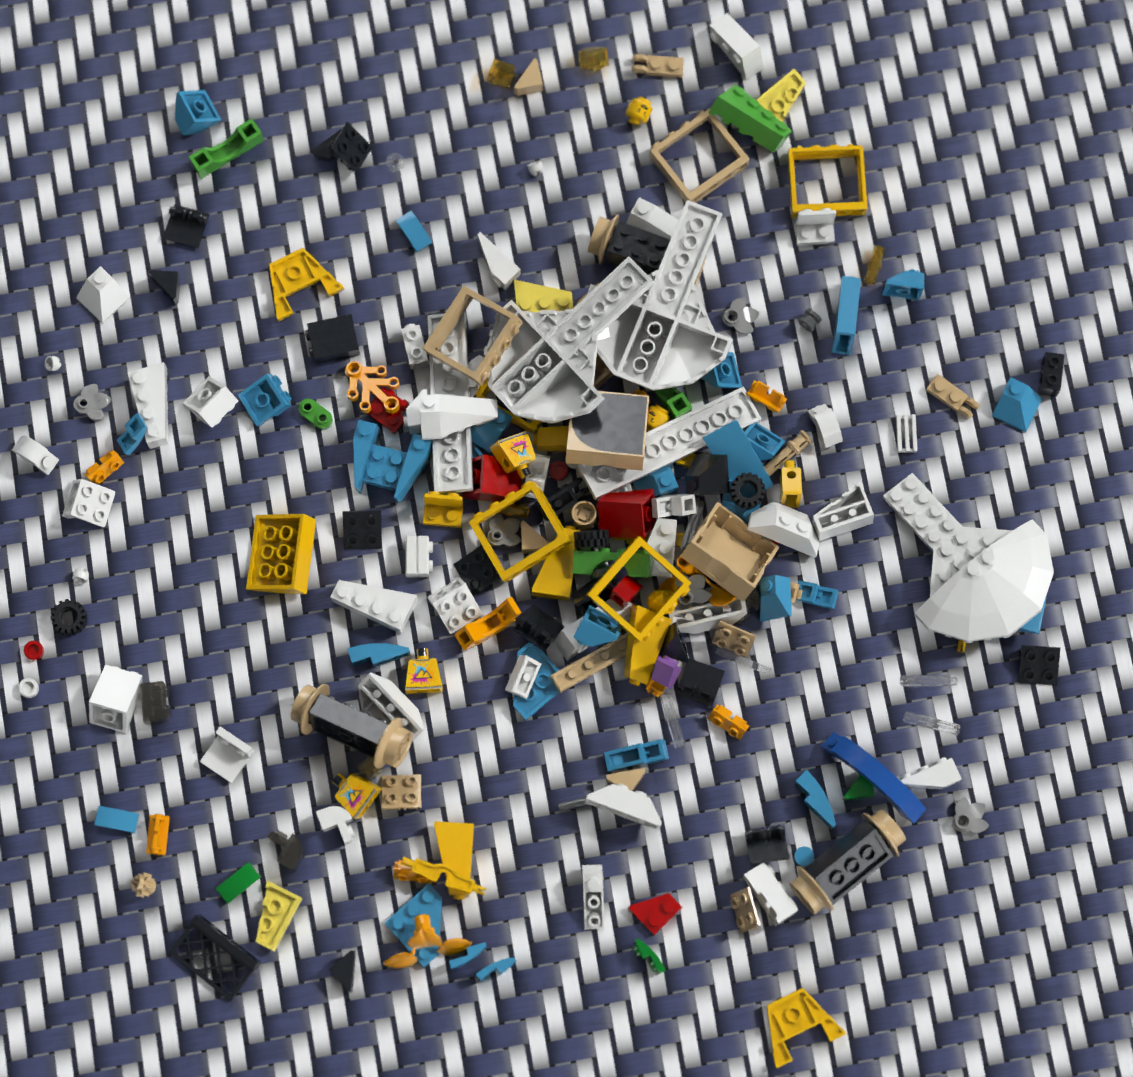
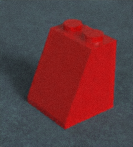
(491, 480)
(626, 513)

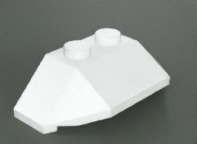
(785, 527)
(704, 617)
(386, 702)
(627, 804)

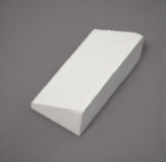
(523, 676)

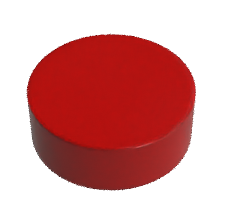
(558, 471)
(33, 650)

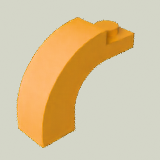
(489, 625)

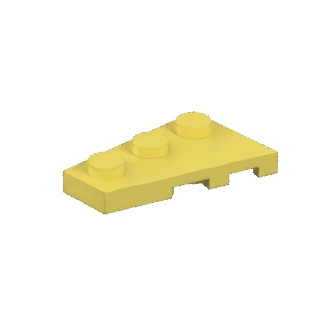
(782, 95)
(538, 297)
(277, 914)

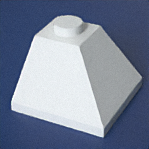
(102, 295)

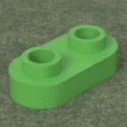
(314, 414)

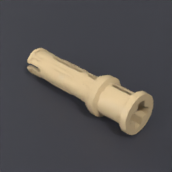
(793, 448)

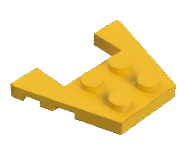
(294, 274)
(794, 1015)

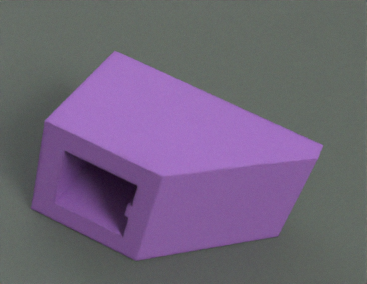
(666, 671)

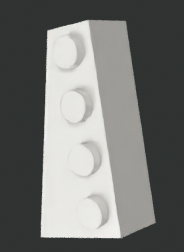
(150, 395)

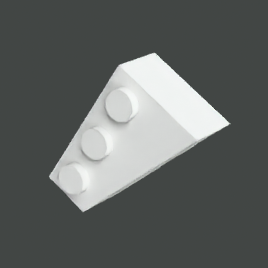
(737, 45)
(844, 514)
(663, 541)
(770, 893)

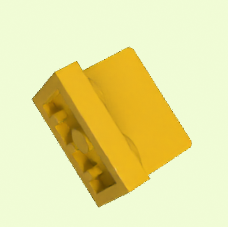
(443, 509)

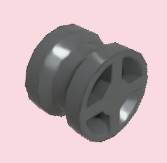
(809, 320)

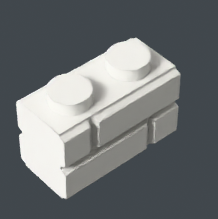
(418, 556)

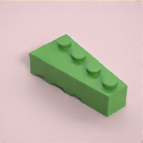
(751, 118)

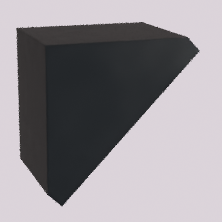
(168, 282)
(674, 644)
(345, 969)

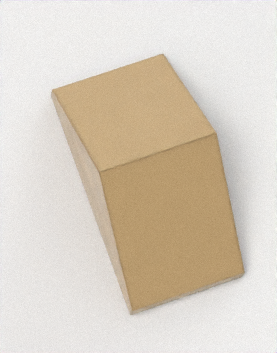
(530, 80)
(531, 539)
(628, 778)

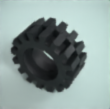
(742, 501)
(591, 538)
(60, 609)

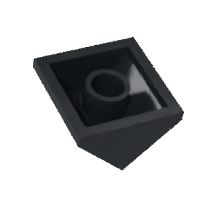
(583, 601)

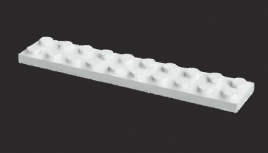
(674, 441)
(453, 453)

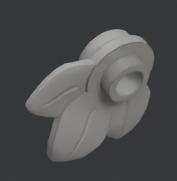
(742, 314)
(94, 400)
(505, 529)
(697, 592)
(971, 815)

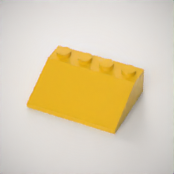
(281, 553)

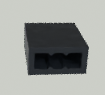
(332, 339)

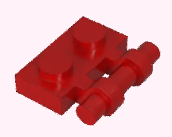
(391, 422)

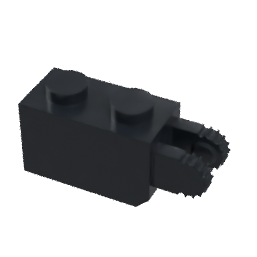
(563, 498)

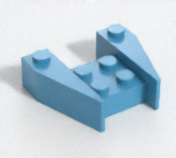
(386, 466)

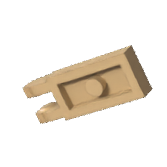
(658, 65)
(951, 395)

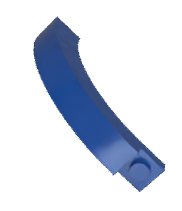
(876, 774)

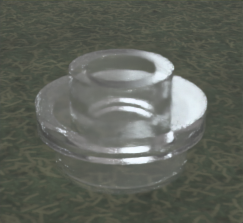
(395, 157)

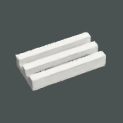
(907, 449)

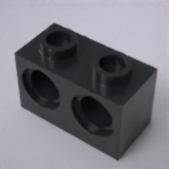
(1051, 374)

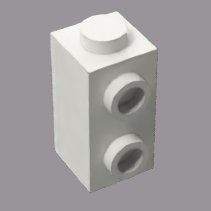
(413, 344)

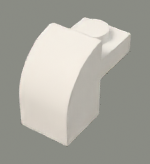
(826, 425)
(35, 453)
(539, 472)
(673, 505)
(336, 817)

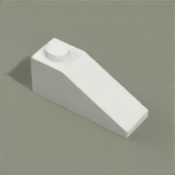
(501, 268)

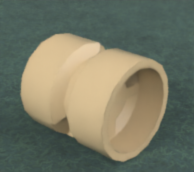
(584, 515)

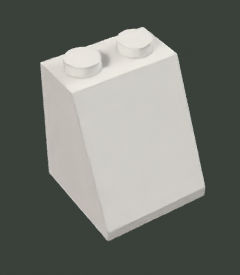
(114, 698)

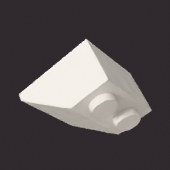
(210, 401)

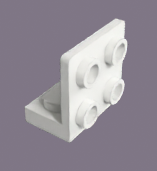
(815, 227)
(89, 502)
(455, 605)
(227, 755)

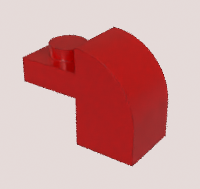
(626, 591)

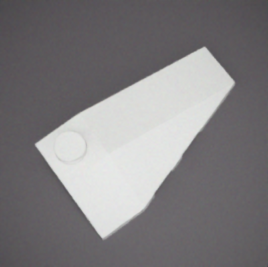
(652, 219)
(451, 413)

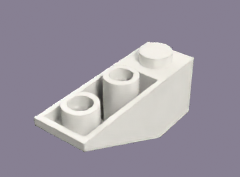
(936, 777)
(593, 896)

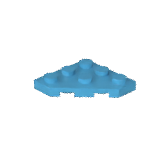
(542, 689)
(403, 925)

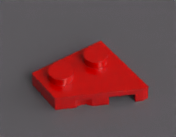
(656, 911)

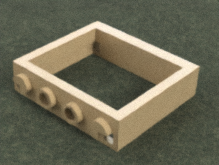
(715, 181)
(449, 321)

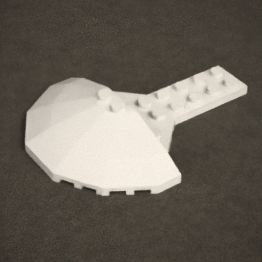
(667, 332)
(553, 357)
(980, 577)

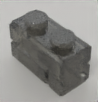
(154, 702)

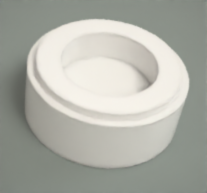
(28, 688)

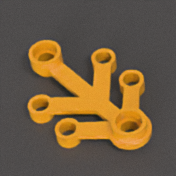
(371, 384)

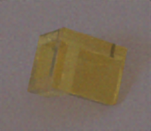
(593, 58)
(501, 73)
(368, 769)

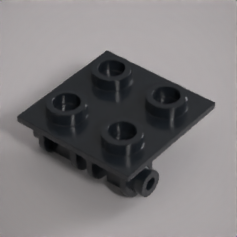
(350, 148)
(185, 226)
(362, 529)
(477, 570)
(538, 628)
(1039, 665)
(700, 682)
(767, 844)

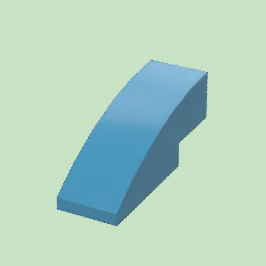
(377, 652)
(636, 755)
(816, 799)

